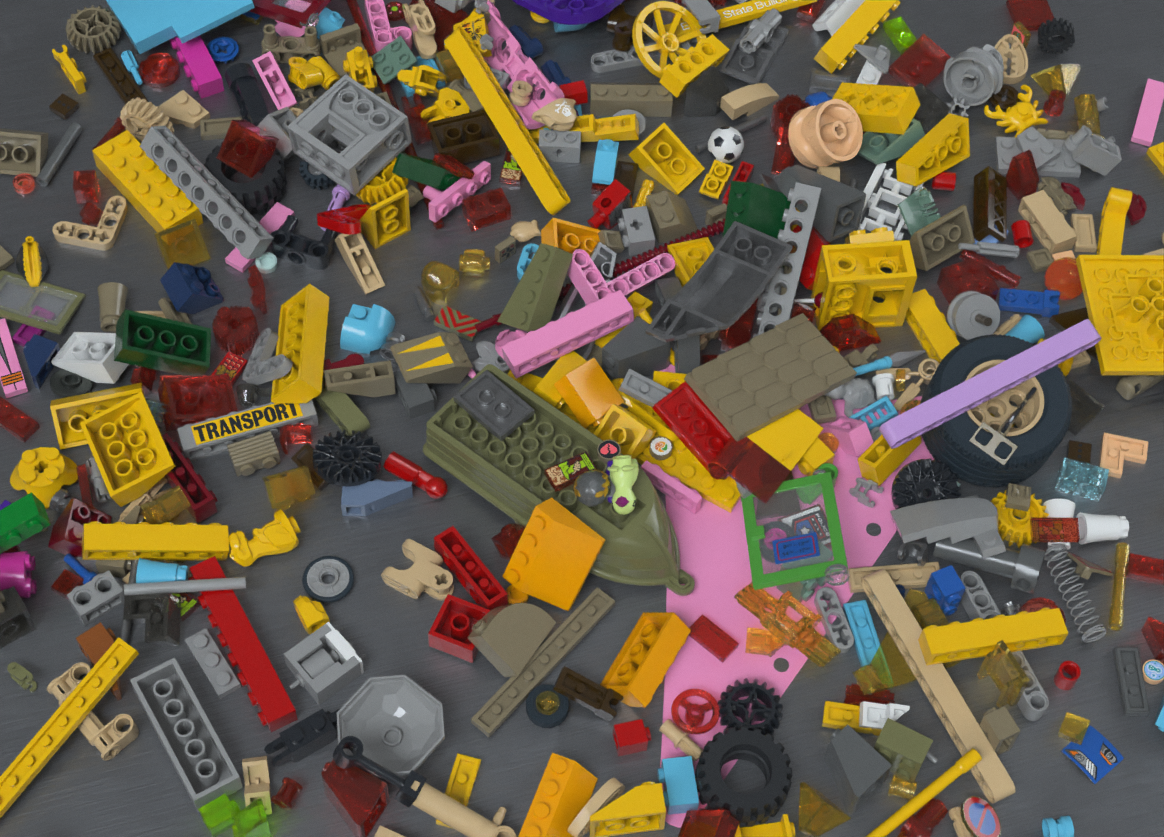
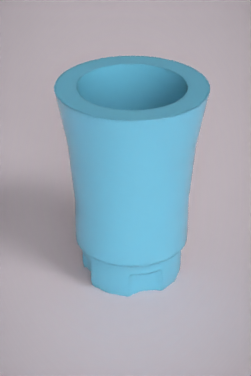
(1027, 329)
(157, 571)

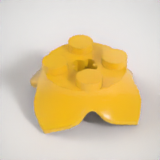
(57, 472)

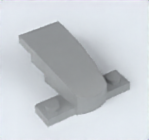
(954, 520)

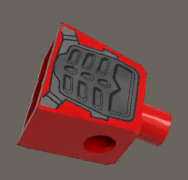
(609, 205)

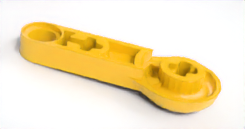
(645, 413)

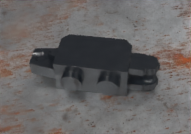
(304, 737)

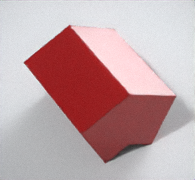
(575, 91)

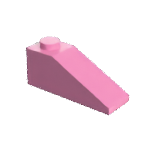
(275, 81)

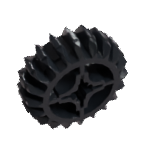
(728, 706)

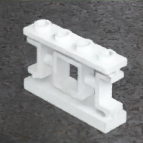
(873, 199)

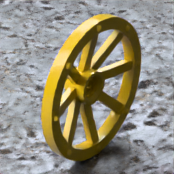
(666, 43)

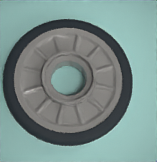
(330, 592)

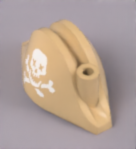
(557, 114)

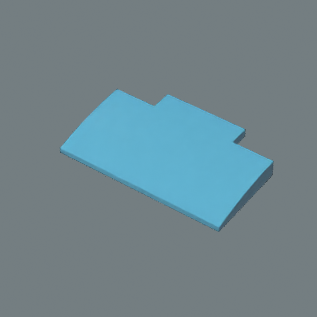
(157, 21)

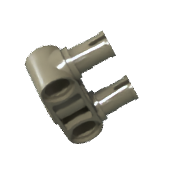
(289, 46)

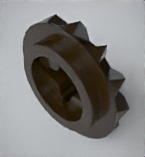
(1011, 97)

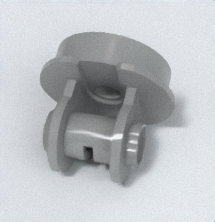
(974, 74)

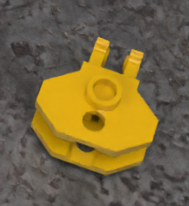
(422, 79)
(446, 106)

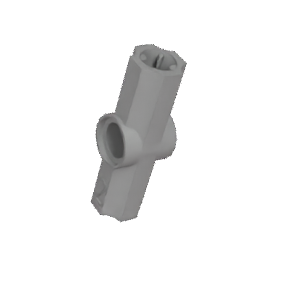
(760, 31)

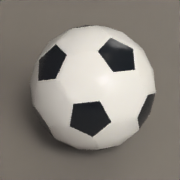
(725, 144)

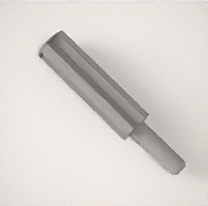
(992, 249)

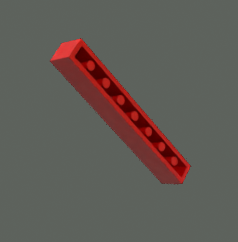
(244, 649)

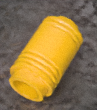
(330, 76)

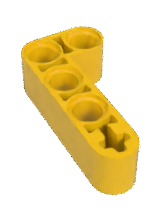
(1113, 221)

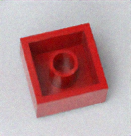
(454, 626)

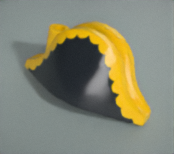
(32, 262)

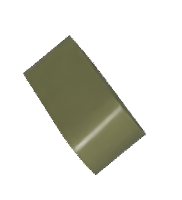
(343, 411)

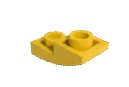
(716, 179)

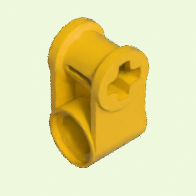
(304, 73)

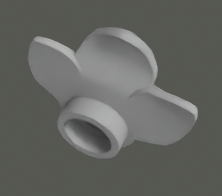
(488, 355)

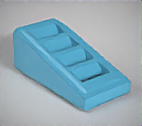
(883, 403)

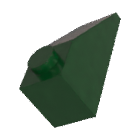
(424, 171)

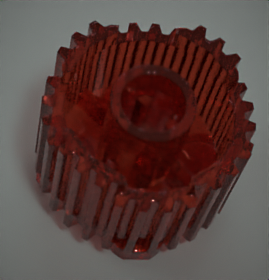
(784, 111)
(235, 329)

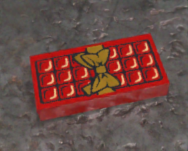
(231, 365)

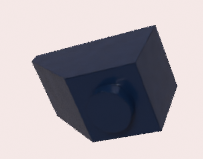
(39, 354)

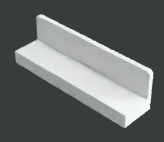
(836, 15)

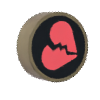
(607, 450)

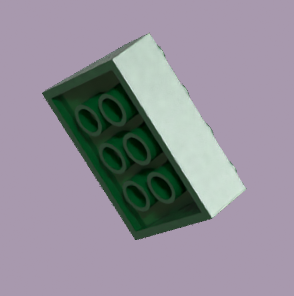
(756, 208)

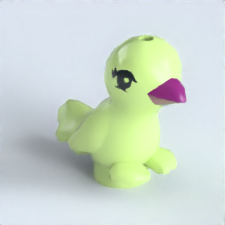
(623, 476)

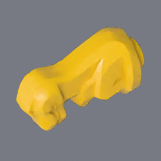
(272, 539)

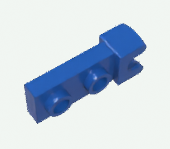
(1029, 301)

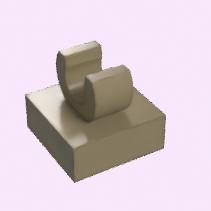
(1018, 497)

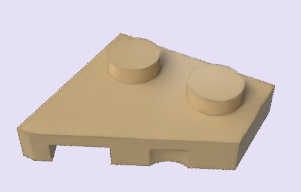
(184, 110)

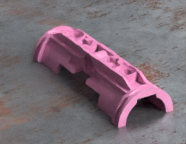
(519, 68)

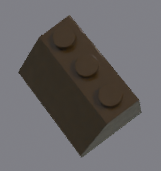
(465, 136)

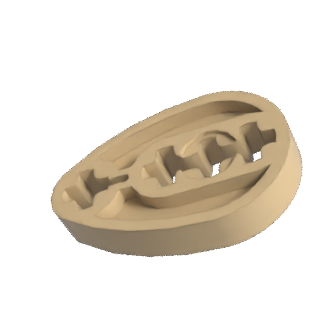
(1017, 56)
(605, 795)

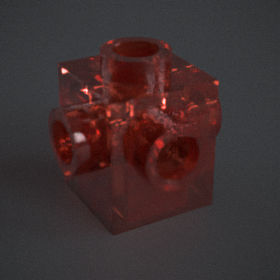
(507, 540)

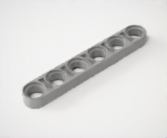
(629, 60)

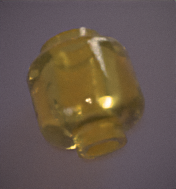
(474, 263)

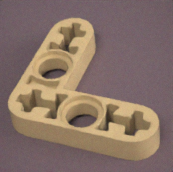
(101, 231)

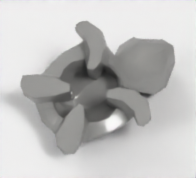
(856, 394)

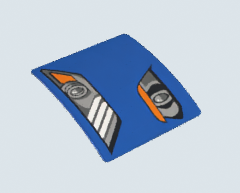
(1094, 756)

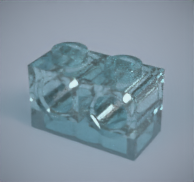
(1081, 479)

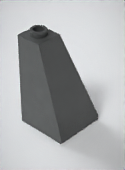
(838, 205)

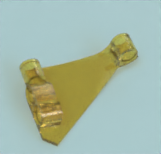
(888, 666)

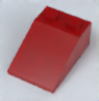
(812, 257)

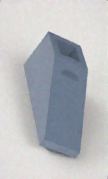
(374, 496)

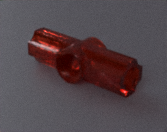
(925, 820)

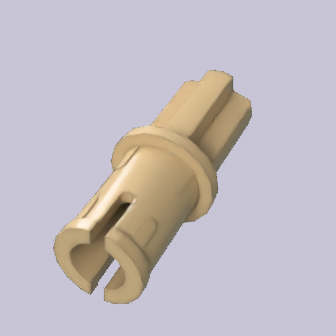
(681, 739)

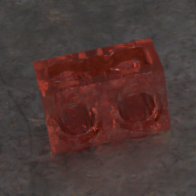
(486, 209)

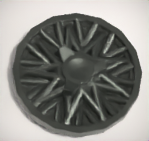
(69, 384)

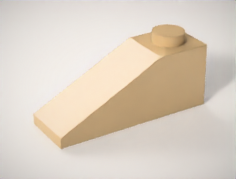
(359, 261)

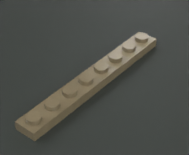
(543, 662)

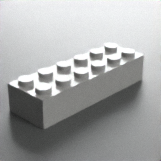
(186, 733)

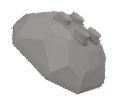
(394, 721)

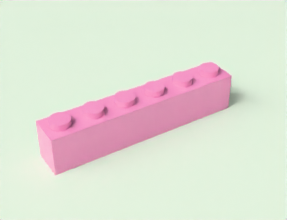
(567, 333)

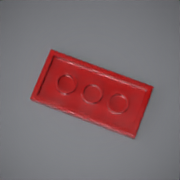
(692, 423)

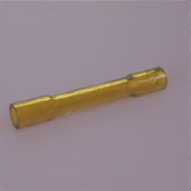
(1121, 562)

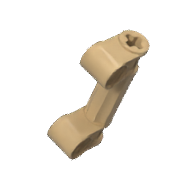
(91, 726)

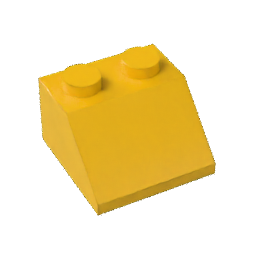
(625, 429)

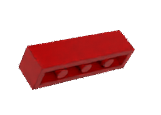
(743, 175)

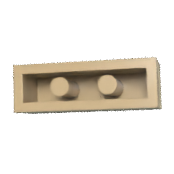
(1047, 222)

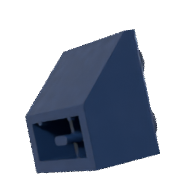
(191, 288)

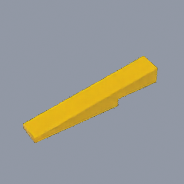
(613, 128)

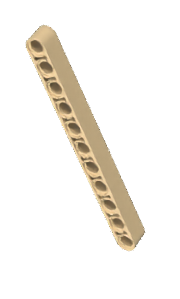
(937, 686)

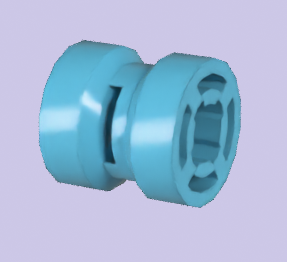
(1058, 828)

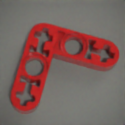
(343, 220)

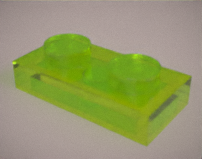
(899, 33)

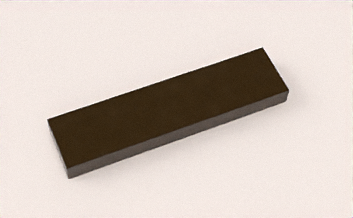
(118, 75)

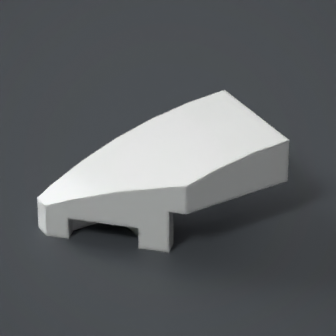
(875, 714)

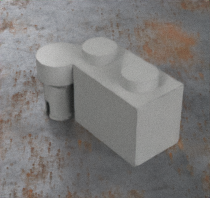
(1093, 151)

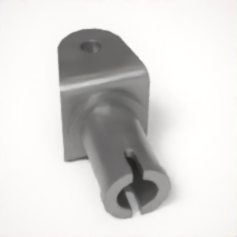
(917, 549)

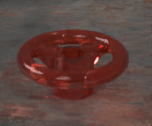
(695, 720)

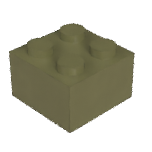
(902, 749)

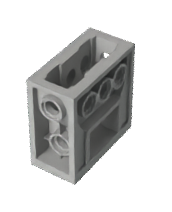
(359, 121)

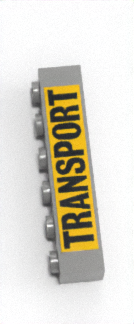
(215, 434)

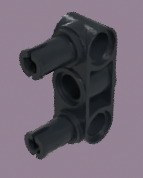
(300, 248)

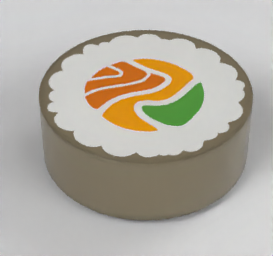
(660, 448)

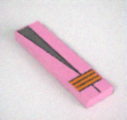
(10, 369)

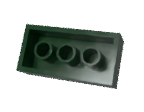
(162, 344)

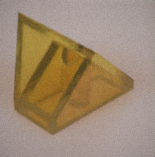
(1057, 78)
(817, 812)

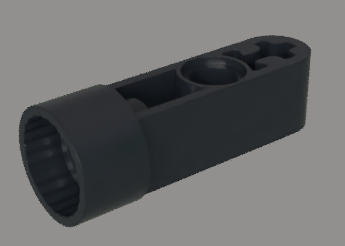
(246, 92)

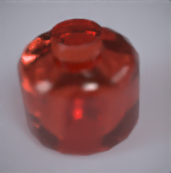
(90, 214)

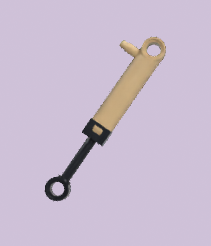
(425, 797)

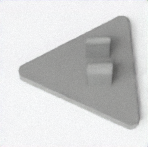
(877, 56)

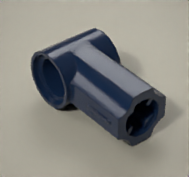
(529, 46)
(553, 73)

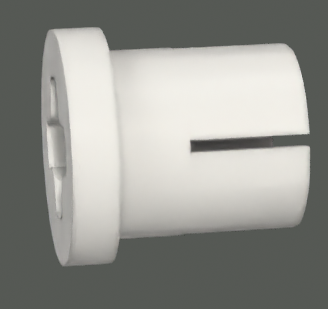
(884, 385)

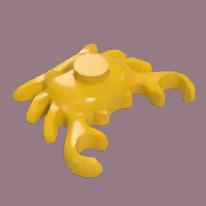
(1018, 116)

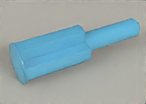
(131, 65)

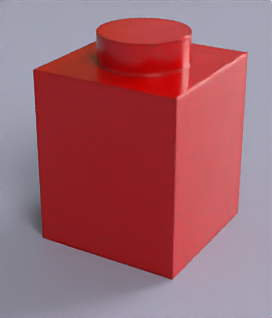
(631, 737)

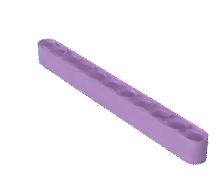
(989, 384)

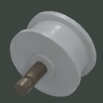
(973, 315)

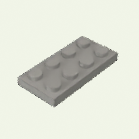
(1061, 167)

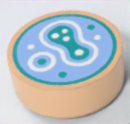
(1153, 672)

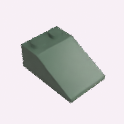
(886, 146)

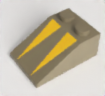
(432, 359)

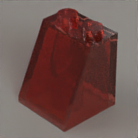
(355, 796)

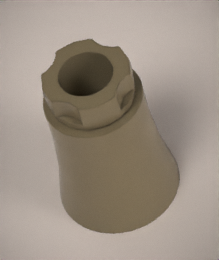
(112, 304)

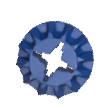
(223, 44)

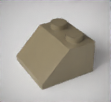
(669, 216)

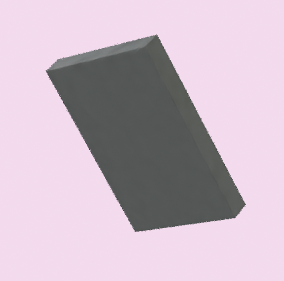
(493, 405)

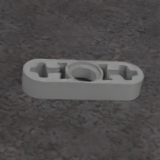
(835, 609)

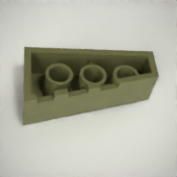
(538, 290)

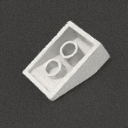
(90, 357)

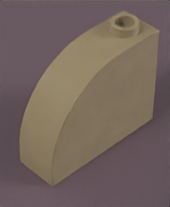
(511, 635)

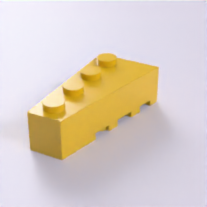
(936, 151)

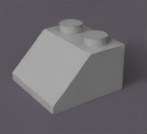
(276, 125)

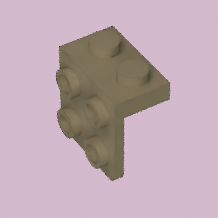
(339, 42)

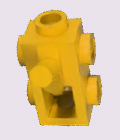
(359, 67)

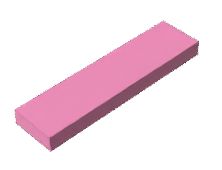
(1148, 113)
(271, 221)

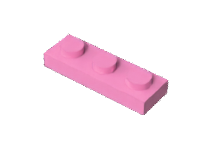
(673, 487)

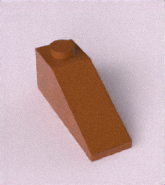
(94, 645)

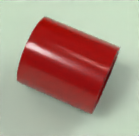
(944, 181)
(1022, 233)
(1070, 668)

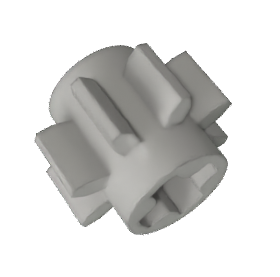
(962, 111)

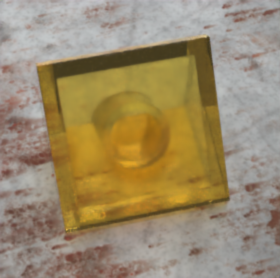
(182, 244)

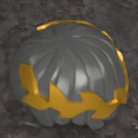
(592, 487)

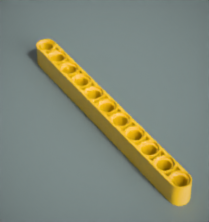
(507, 121)

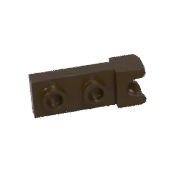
(587, 693)

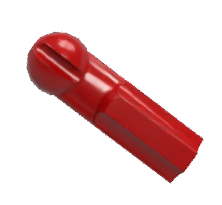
(407, 470)

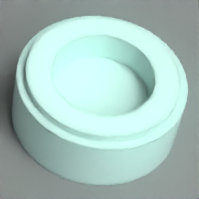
(266, 263)

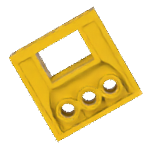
(852, 277)

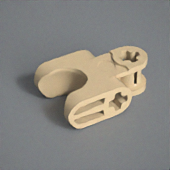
(422, 27)
(423, 575)

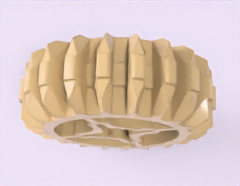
(140, 115)

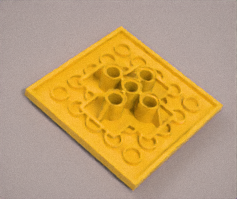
(1127, 311)

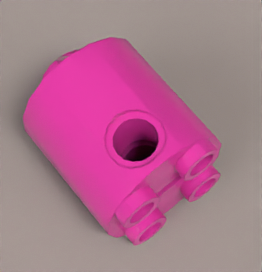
(17, 572)

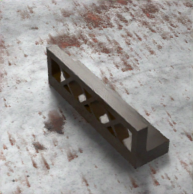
(984, 203)

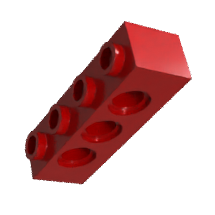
(469, 570)

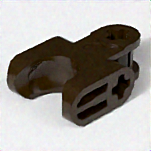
(622, 25)

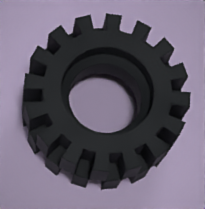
(1057, 43)

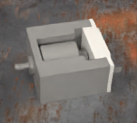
(319, 670)

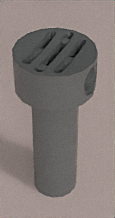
(1021, 566)

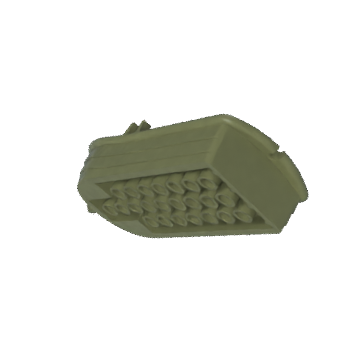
(511, 476)

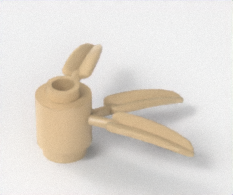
(913, 389)

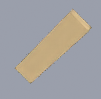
(904, 574)

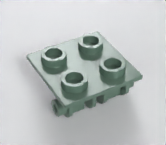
(392, 59)
(917, 210)

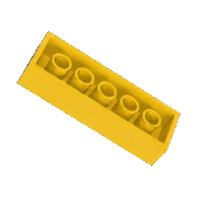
(144, 183)

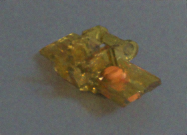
(792, 633)

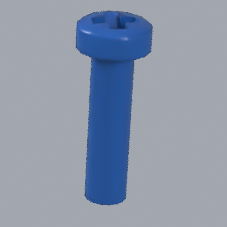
(79, 568)

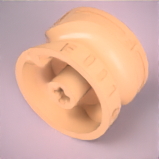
(825, 134)

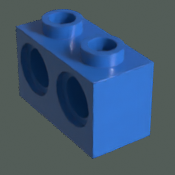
(946, 589)

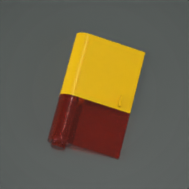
(767, 455)

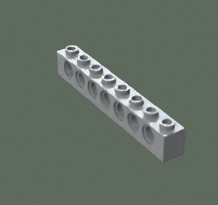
(206, 192)
(809, 197)

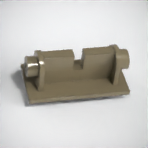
(1053, 189)

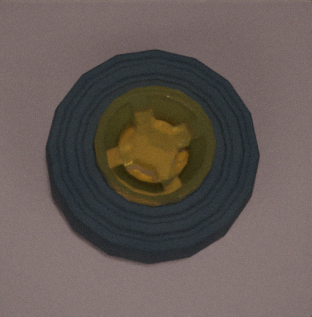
(546, 697)

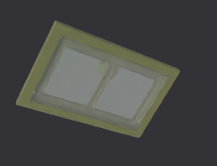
(41, 306)

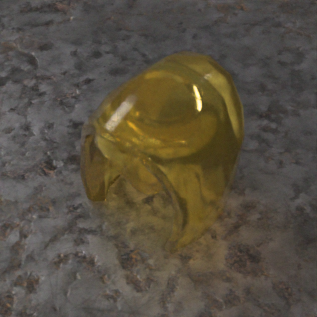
(438, 280)

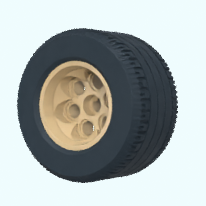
(1039, 425)

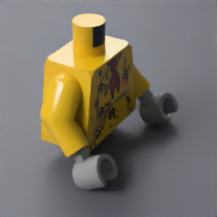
(477, 28)

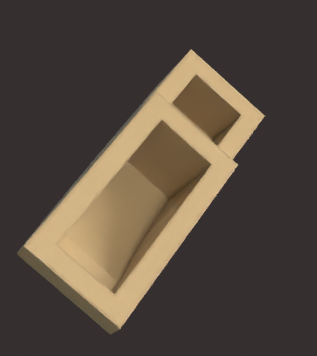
(747, 100)

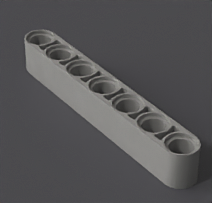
(979, 594)

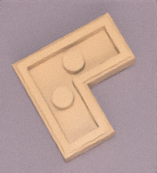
(1120, 448)

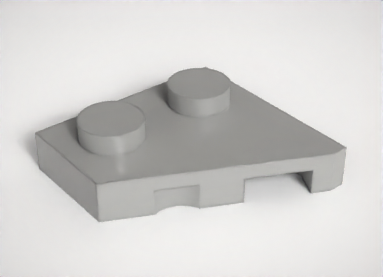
(1042, 150)

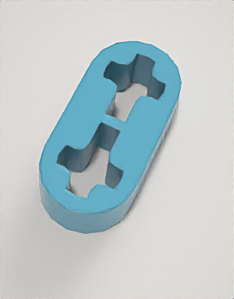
(524, 259)

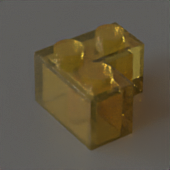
(287, 486)

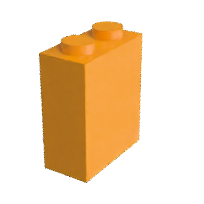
(588, 393)

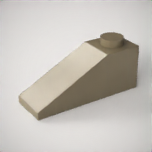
(363, 380)

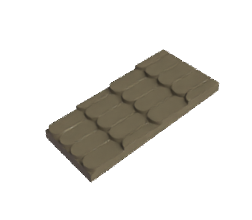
(769, 376)

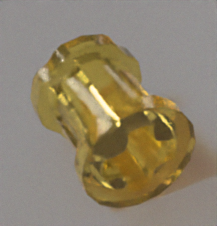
(902, 788)

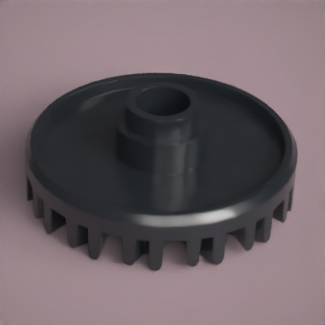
(347, 459)
(921, 475)

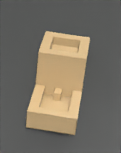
(257, 781)

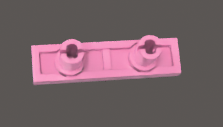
(445, 201)

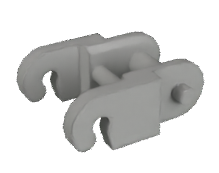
(869, 485)

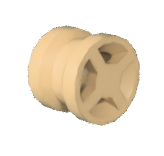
(520, 93)

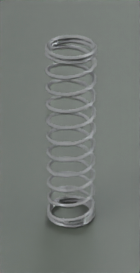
(1092, 630)

